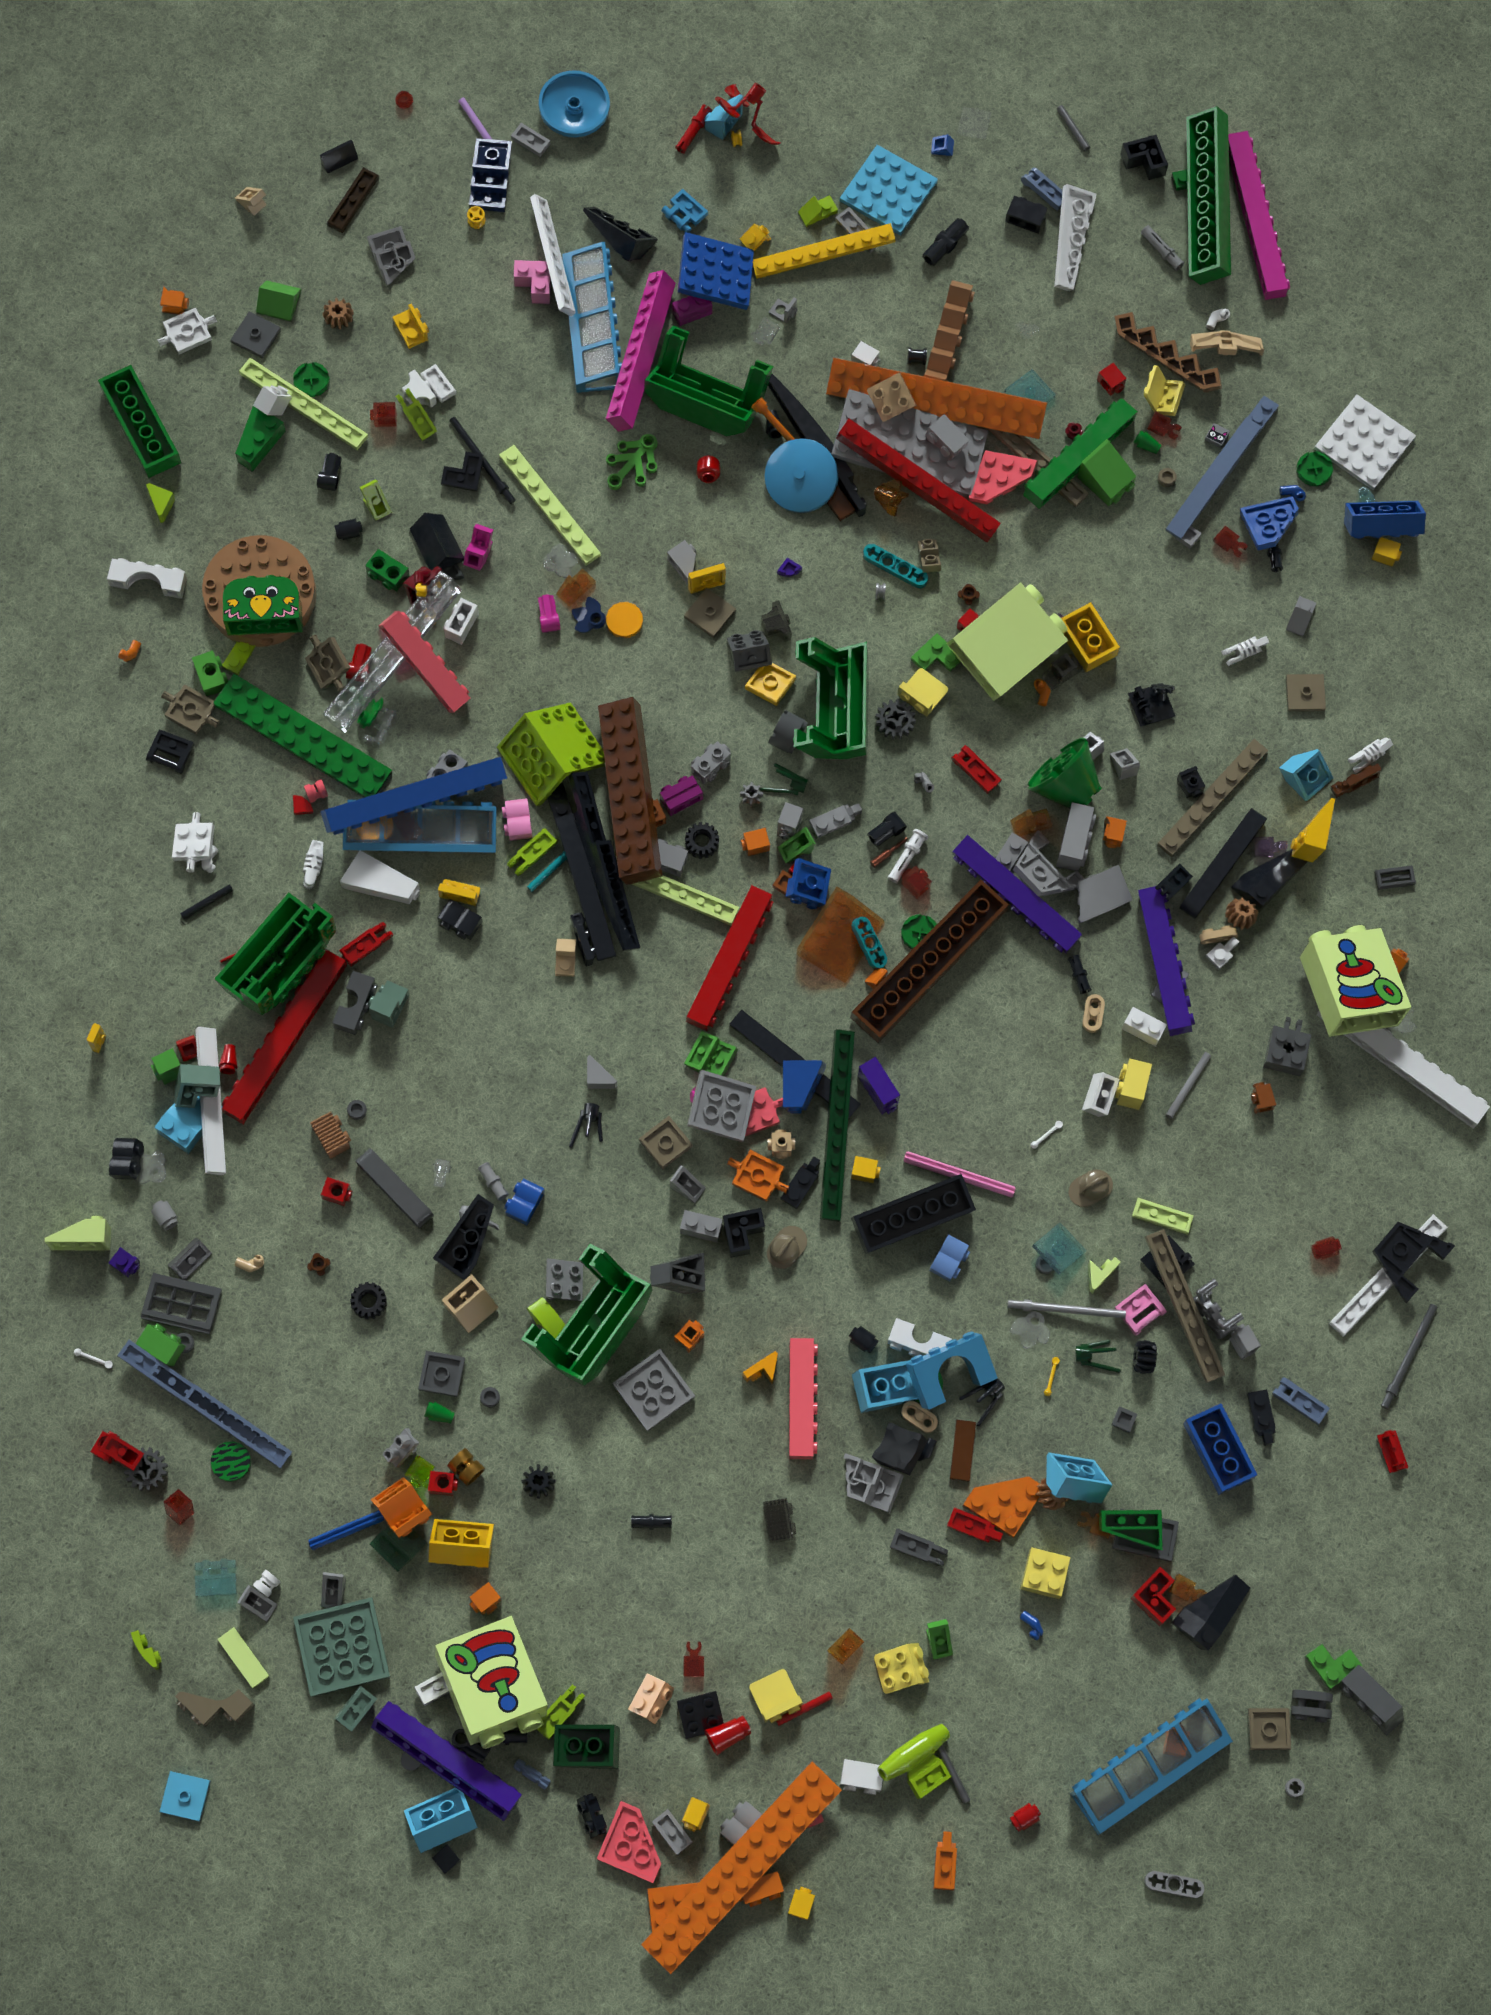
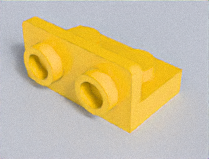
(411, 327)
(459, 892)

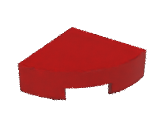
(301, 805)

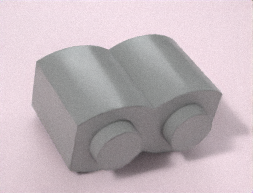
(1244, 1341)
(743, 1819)

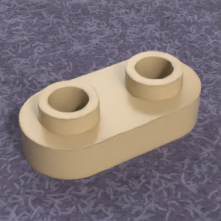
(1224, 934)
(1093, 1014)
(921, 1414)

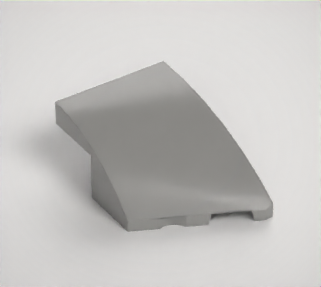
(391, 252)
(1102, 893)
(871, 1483)

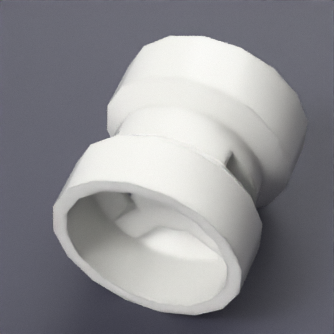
(270, 1580)

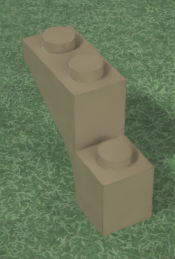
(206, 1709)

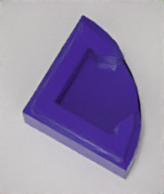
(788, 568)

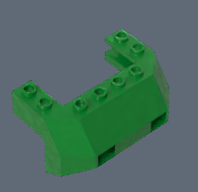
(701, 396)
(840, 700)
(267, 955)
(598, 1322)

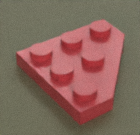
(1000, 475)
(630, 1844)

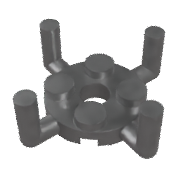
(1212, 1311)

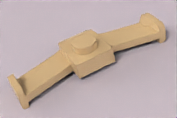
(1226, 342)

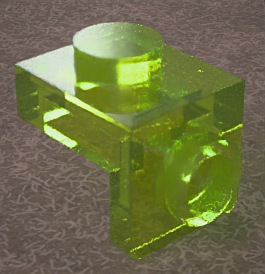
(419, 1472)

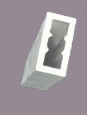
(377, 879)

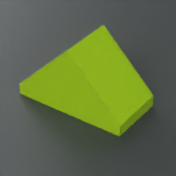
(162, 500)

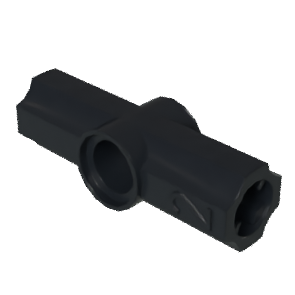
(945, 241)

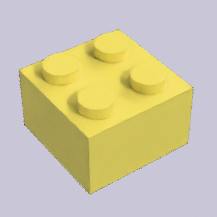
(1134, 1084)
(1045, 1573)

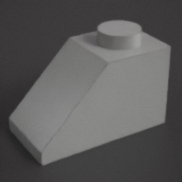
(683, 559)

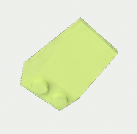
(85, 1235)

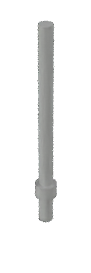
(1028, 1305)

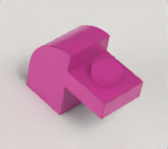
(479, 548)

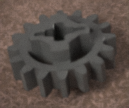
(901, 714)
(154, 1467)

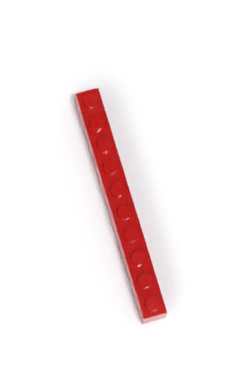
(918, 480)
(283, 1037)

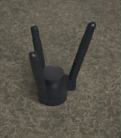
(589, 1114)
(992, 1389)

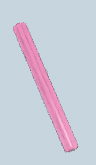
(951, 1171)

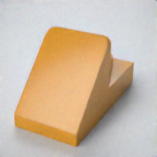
(765, 1365)

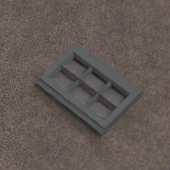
(181, 1303)

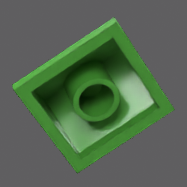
(277, 300)

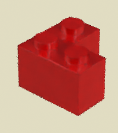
(1150, 1597)

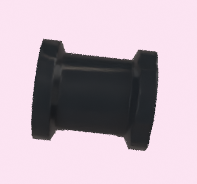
(917, 356)

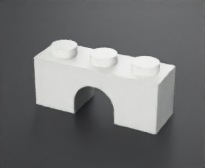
(902, 1338)

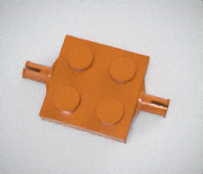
(758, 1175)

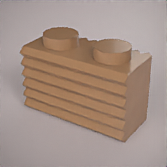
(330, 1134)

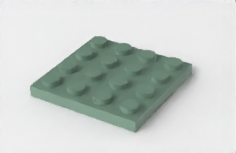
(341, 1647)

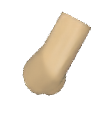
(251, 1265)

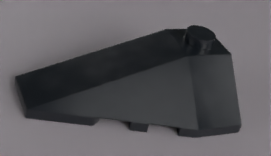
(624, 240)
(1266, 880)
(464, 1243)
(1209, 1615)

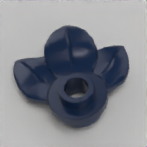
(587, 615)

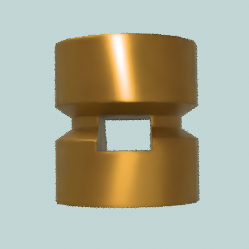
(470, 1472)

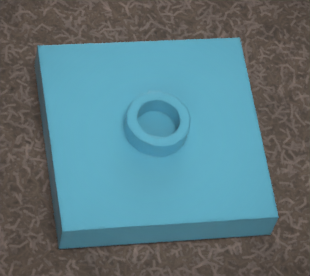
(185, 1796)

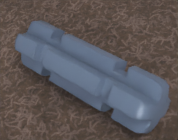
(531, 1774)

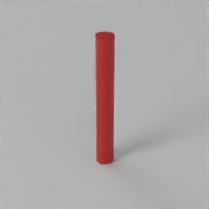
(805, 1708)

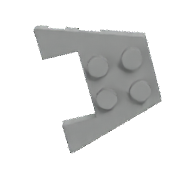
(1040, 873)

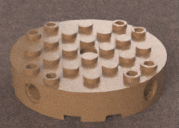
(257, 557)

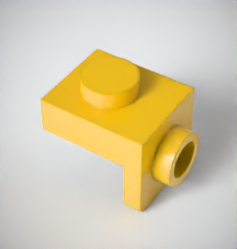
(755, 236)

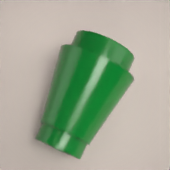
(1147, 442)
(438, 1413)

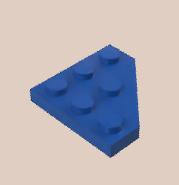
(1269, 521)

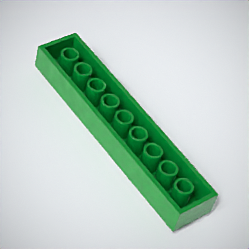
(1208, 195)

